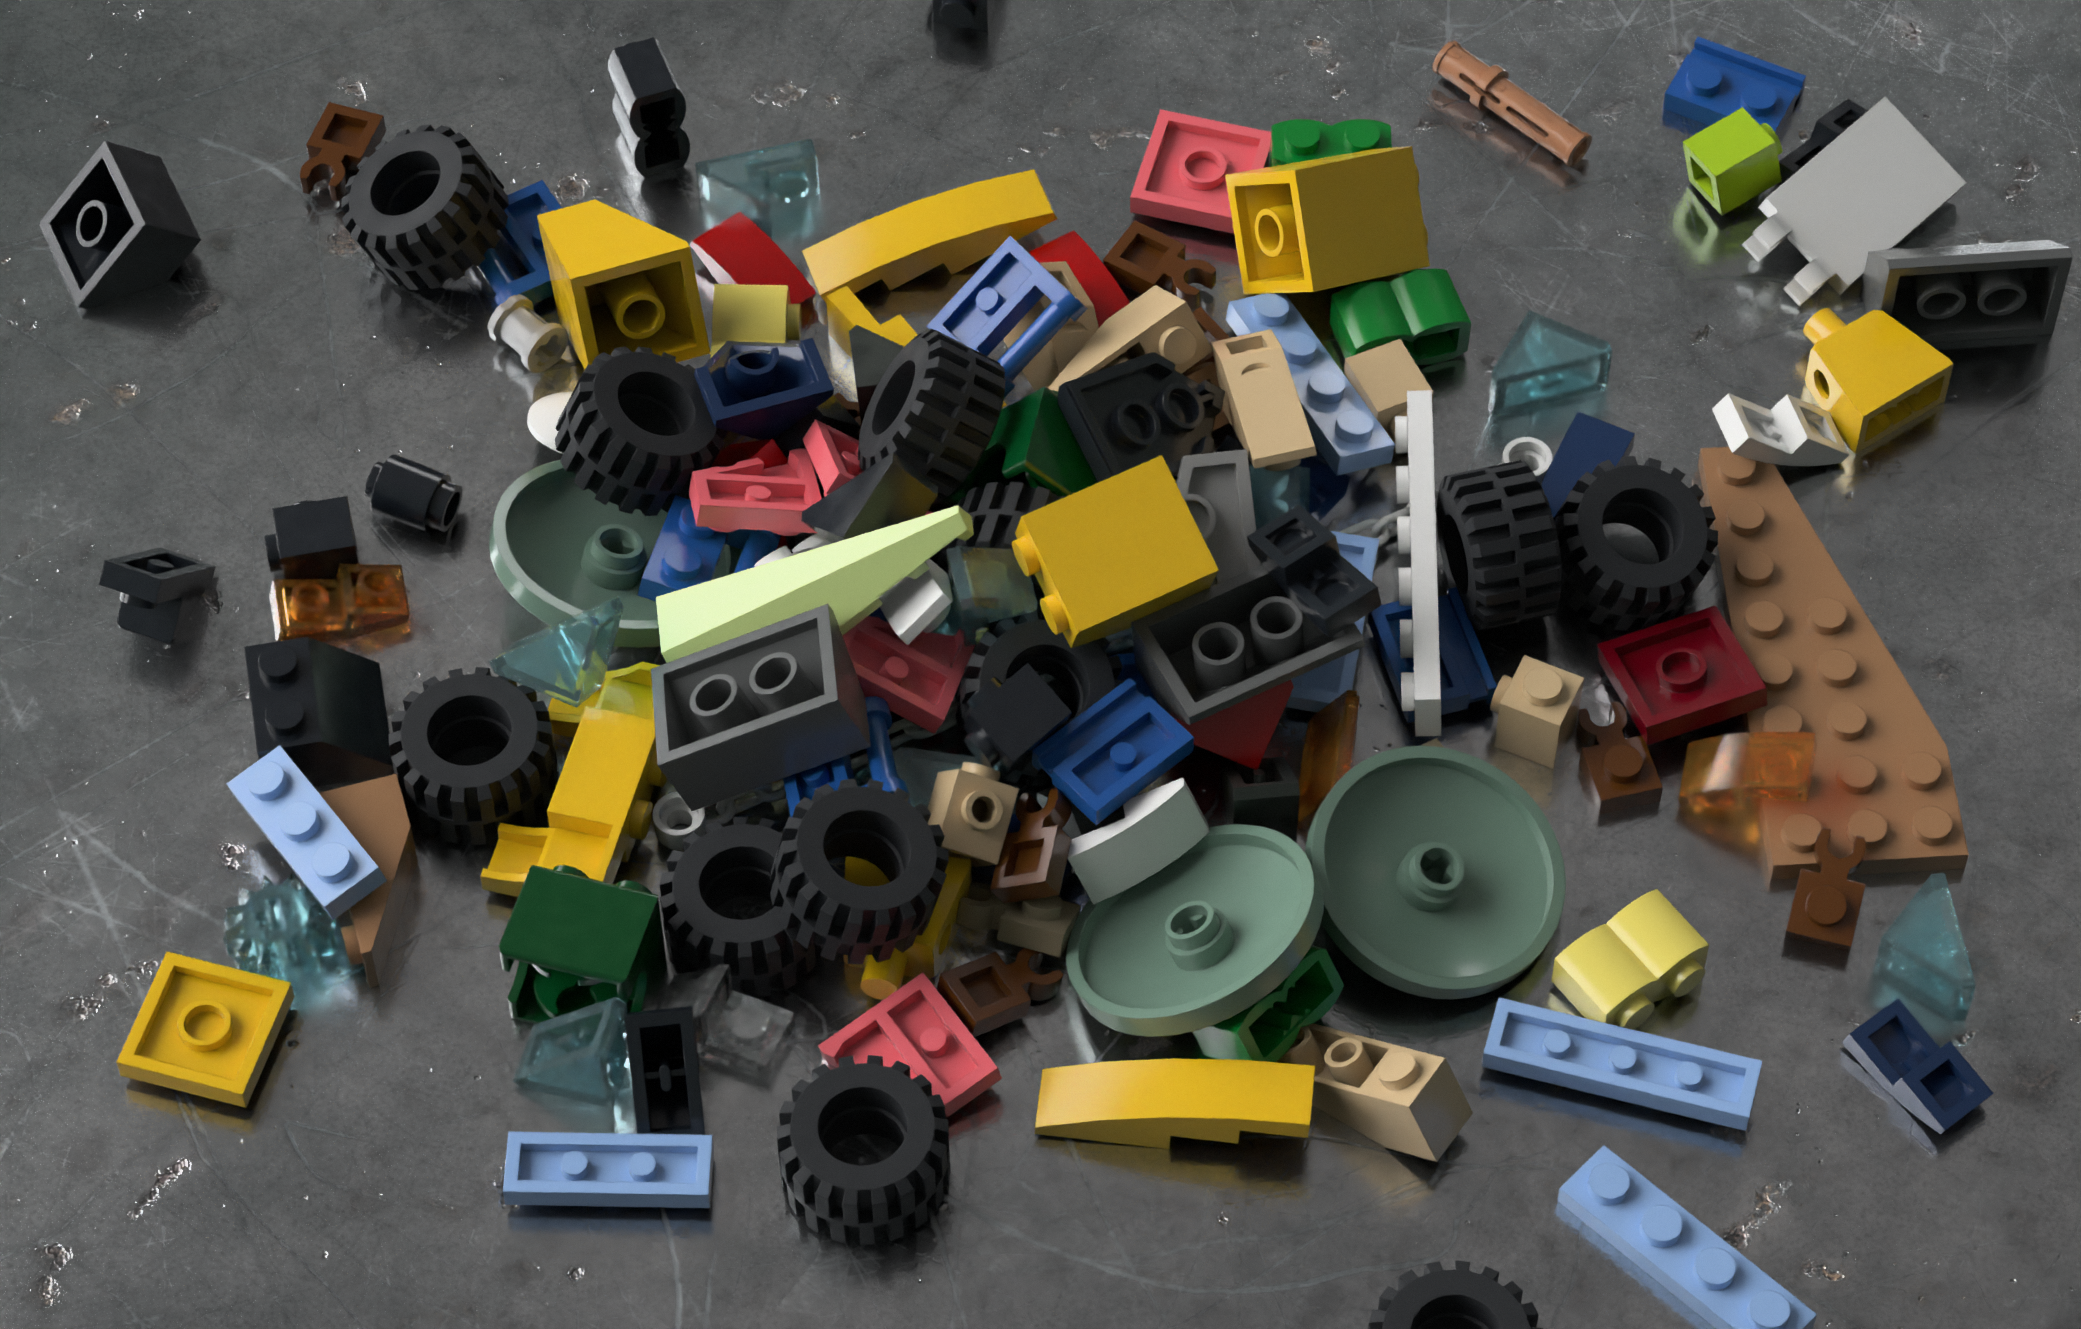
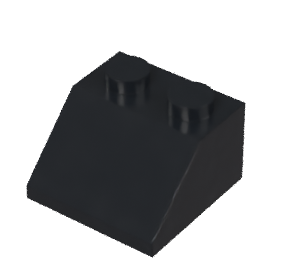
(119, 226)
(320, 709)

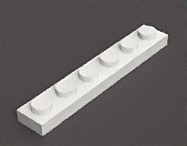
(1419, 582)

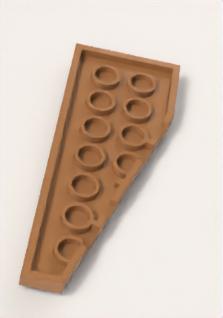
(1826, 674)

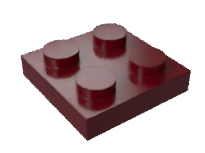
(1682, 675)

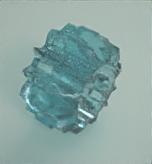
(279, 931)

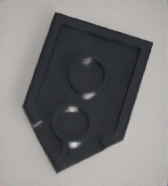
(1138, 414)

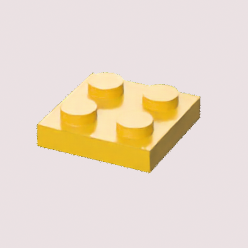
(205, 1029)

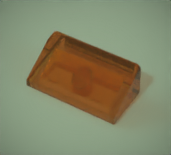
(1327, 753)

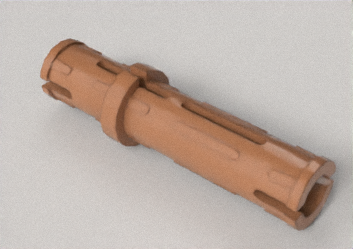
(1493, 90)

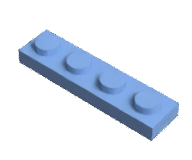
(1335, 412)
(1622, 1063)
(1678, 1248)

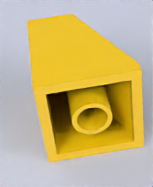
(1328, 221)
(622, 283)
(1114, 553)

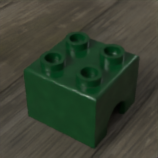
(1031, 448)
(581, 944)

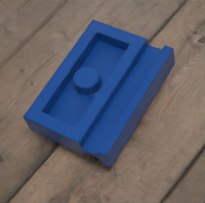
(1722, 80)
(1463, 667)
(1113, 751)

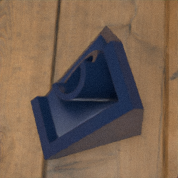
(763, 386)

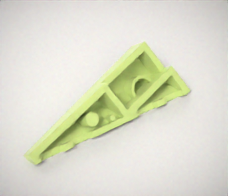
(841, 574)

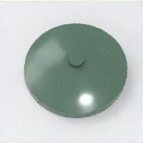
(570, 552)
(1436, 872)
(1198, 934)

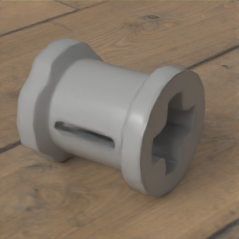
(527, 333)

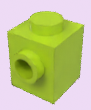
(1733, 160)

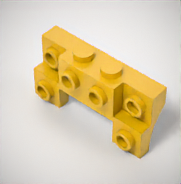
(601, 789)

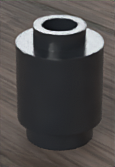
(413, 494)

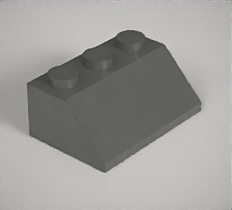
(1970, 288)
(1230, 645)
(758, 708)

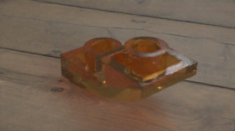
(352, 605)
(1748, 764)

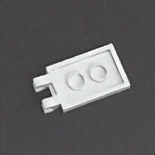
(1855, 199)

